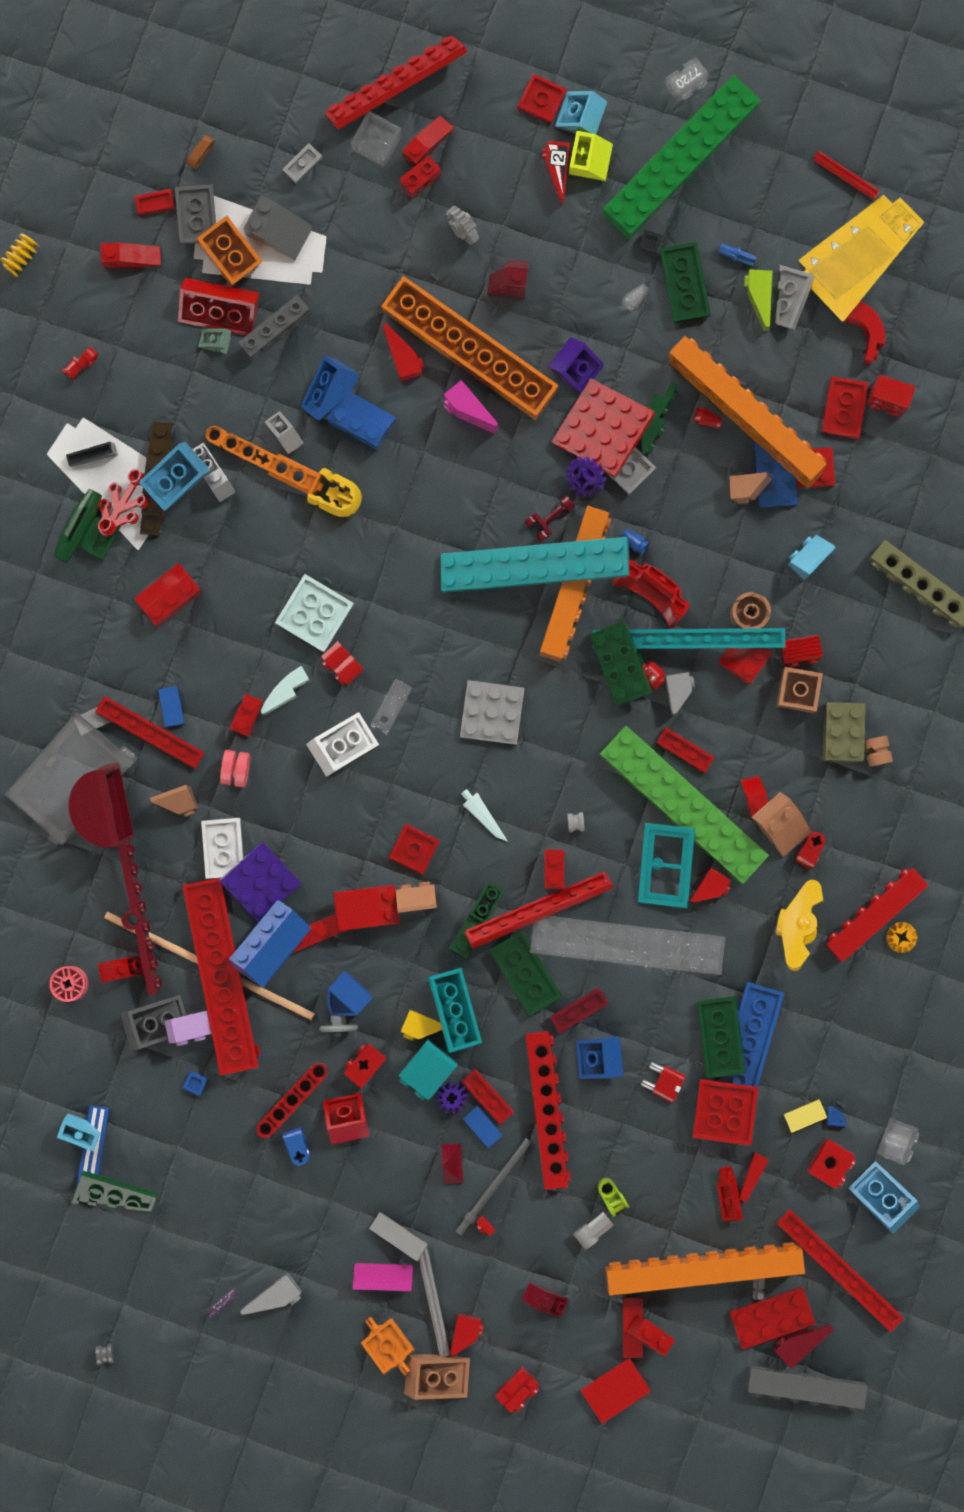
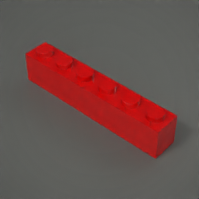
(875, 915)

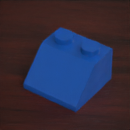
(599, 1058)

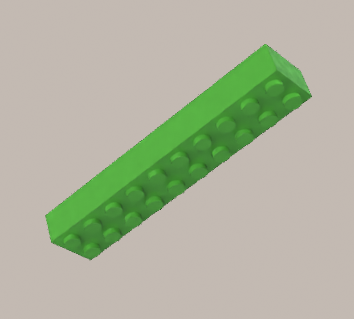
(683, 804)

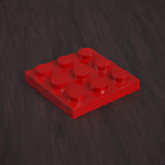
(725, 1112)

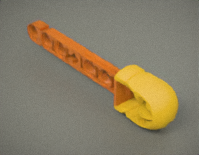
(309, 484)

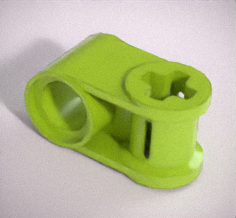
(614, 1199)

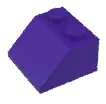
(576, 364)

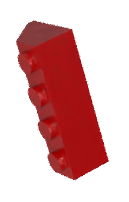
(217, 306)

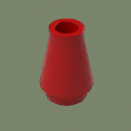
(707, 418)

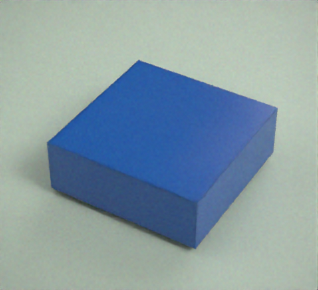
(195, 1083)

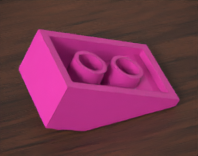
(467, 407)

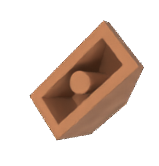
(748, 486)

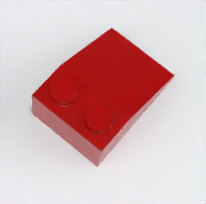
(366, 907)

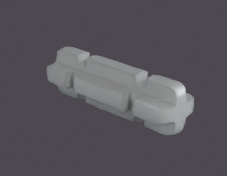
(758, 1284)

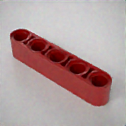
(287, 1108)

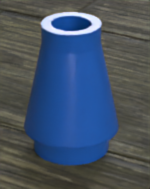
(636, 542)

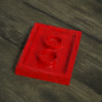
(844, 407)
(615, 1390)

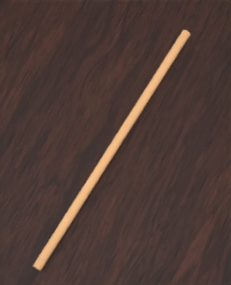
(245, 983)

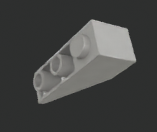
(215, 478)

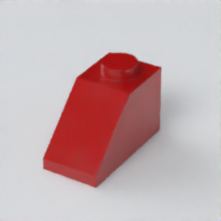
(754, 794)
(711, 886)
(465, 1332)

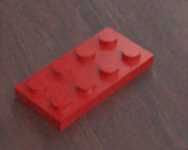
(772, 1317)

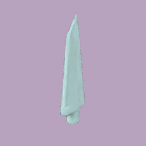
(479, 810)

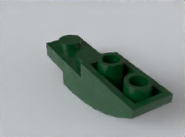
(656, 428)
(479, 914)

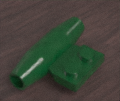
(84, 531)

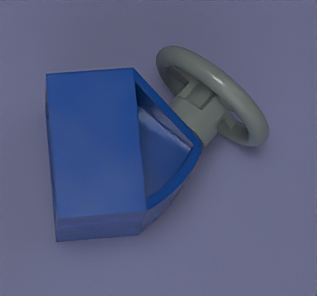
(345, 999)

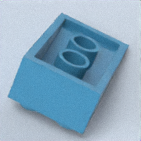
(174, 475)
(884, 1197)

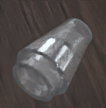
(634, 298)

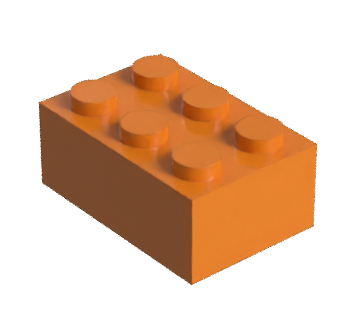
(228, 250)

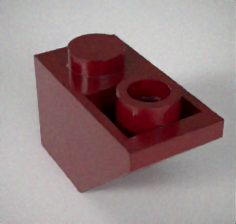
(544, 1299)

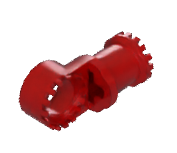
(77, 365)

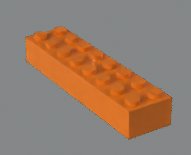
(572, 593)

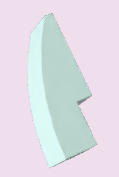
(284, 690)

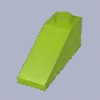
(759, 292)

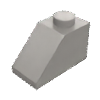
(284, 432)
(678, 689)

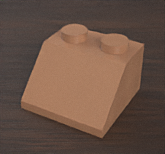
(416, 897)

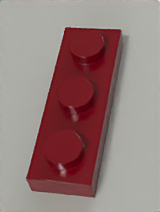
(579, 1010)

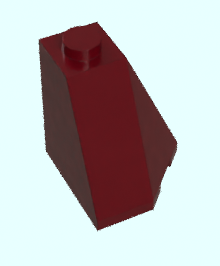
(509, 280)

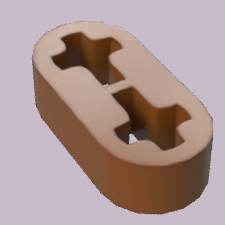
(200, 152)

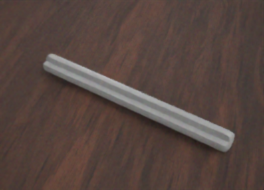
(434, 1305)

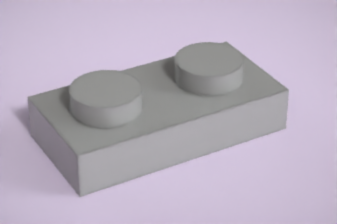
(302, 163)

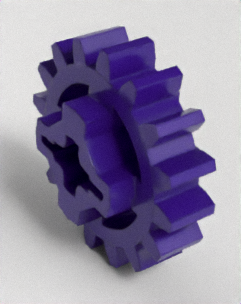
(585, 477)

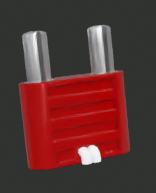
(667, 1084)

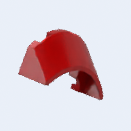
(657, 589)

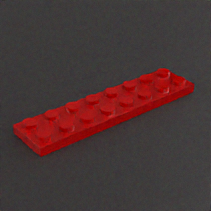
(395, 82)

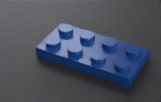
(782, 487)

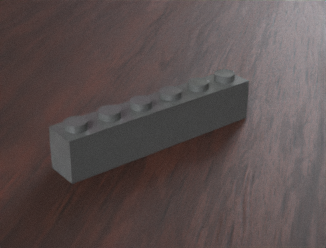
(806, 1387)

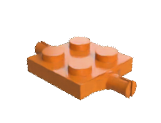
(387, 1346)

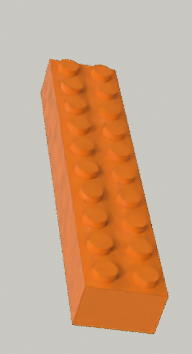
(469, 348)
(747, 411)
(704, 1269)

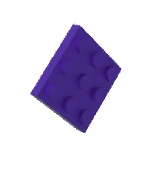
(260, 881)

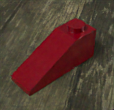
(797, 1345)

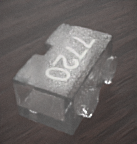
(684, 82)

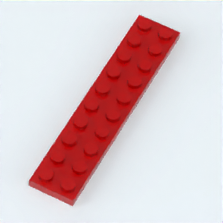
(219, 978)

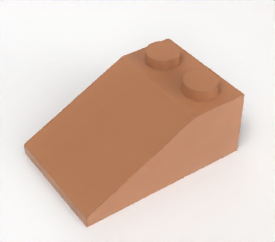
(782, 823)
(437, 1376)

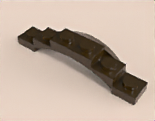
(159, 447)

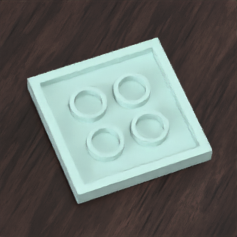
(314, 613)

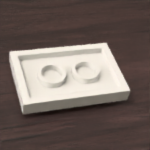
(221, 846)

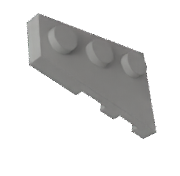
(793, 292)

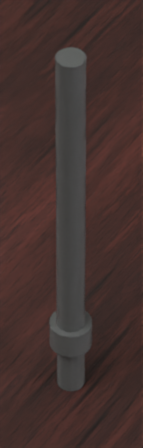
(470, 1217)

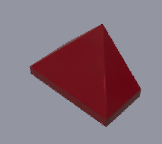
(452, 1163)

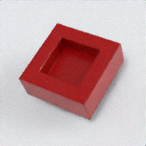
(485, 1226)

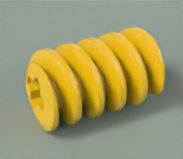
(19, 254)

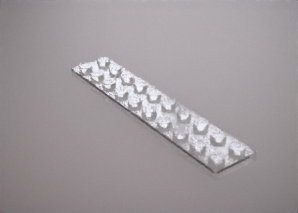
(628, 944)

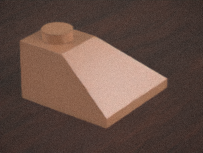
(177, 800)

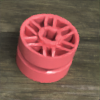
(235, 768)
(60, 988)

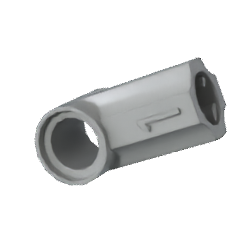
(589, 1233)

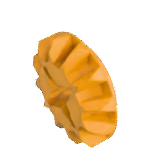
(893, 939)

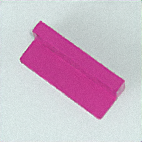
(382, 1277)

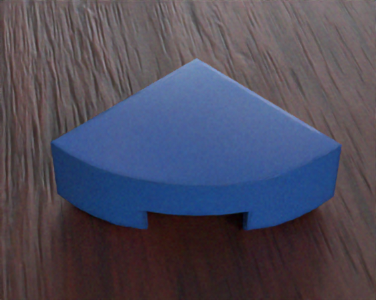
(835, 1117)

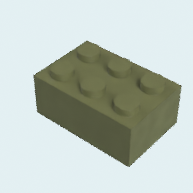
(843, 732)

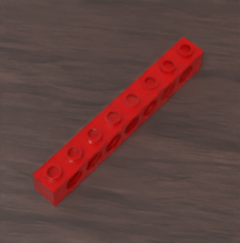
(550, 1179)

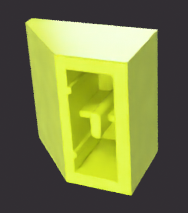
(590, 156)

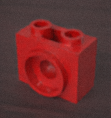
(835, 1174)

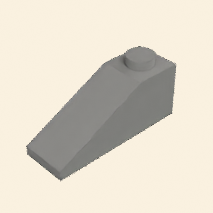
(277, 1295)

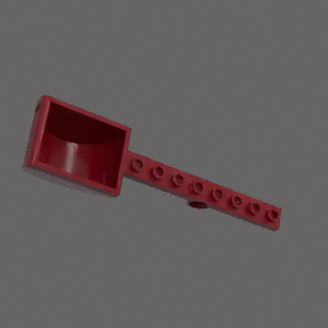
(103, 818)

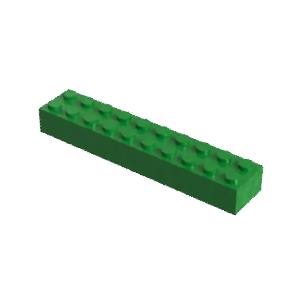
(681, 157)

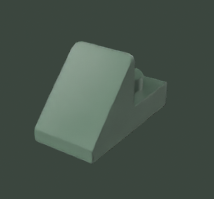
(215, 340)

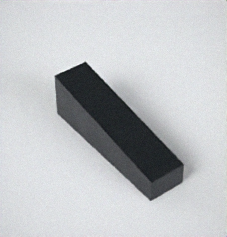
(91, 454)

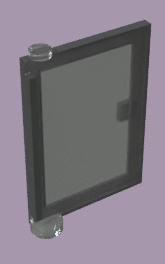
(47, 782)

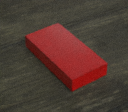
(155, 202)

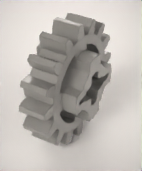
(462, 225)

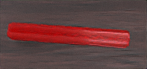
(846, 175)

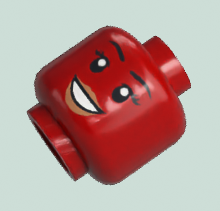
(655, 675)

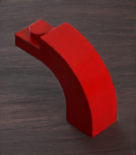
(873, 328)

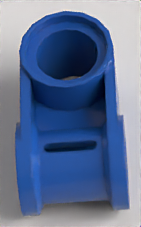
(296, 1141)

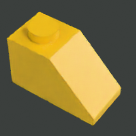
(419, 1026)

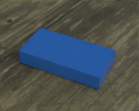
(171, 706)
(482, 1126)

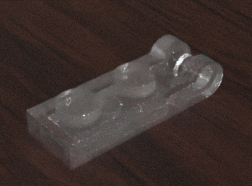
(391, 706)

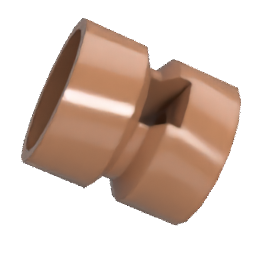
(878, 751)

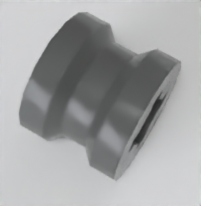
(105, 1354)

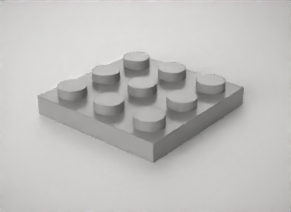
(492, 712)

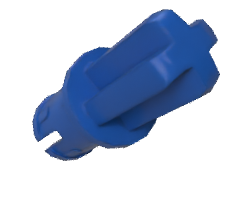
(737, 254)

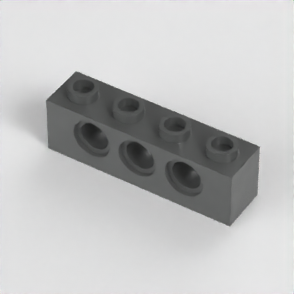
(274, 328)

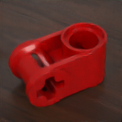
(808, 853)

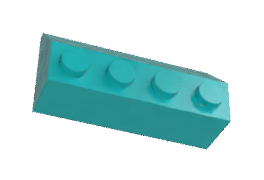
(455, 1010)

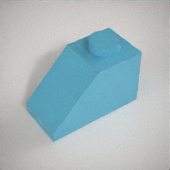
(78, 1132)

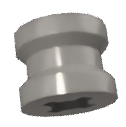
(575, 822)

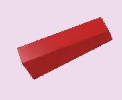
(752, 1176)

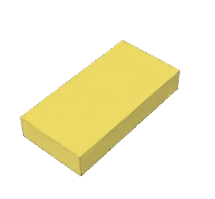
(805, 1115)

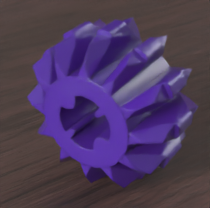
(457, 1101)

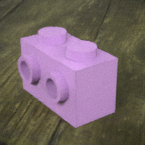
(188, 1027)

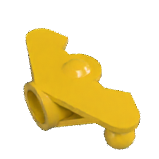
(799, 924)

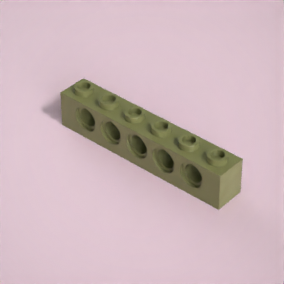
(918, 573)

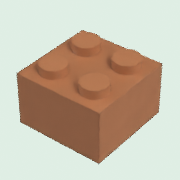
(799, 690)

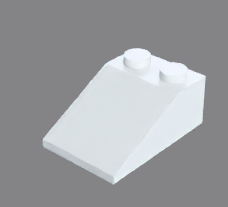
(342, 744)

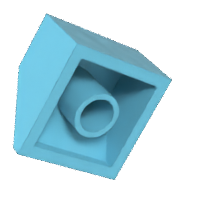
(581, 112)
(812, 554)

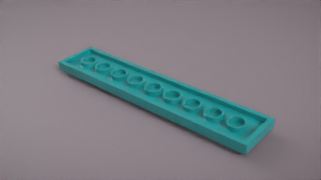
(535, 564)

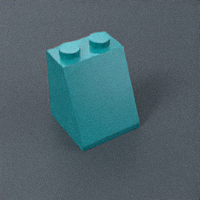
(427, 1070)

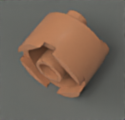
(755, 603)

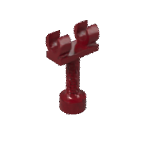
(566, 504)

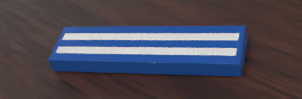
(90, 1159)

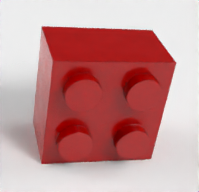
(890, 395)

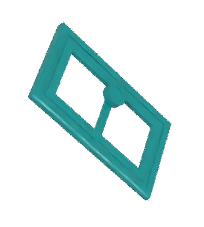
(657, 863)

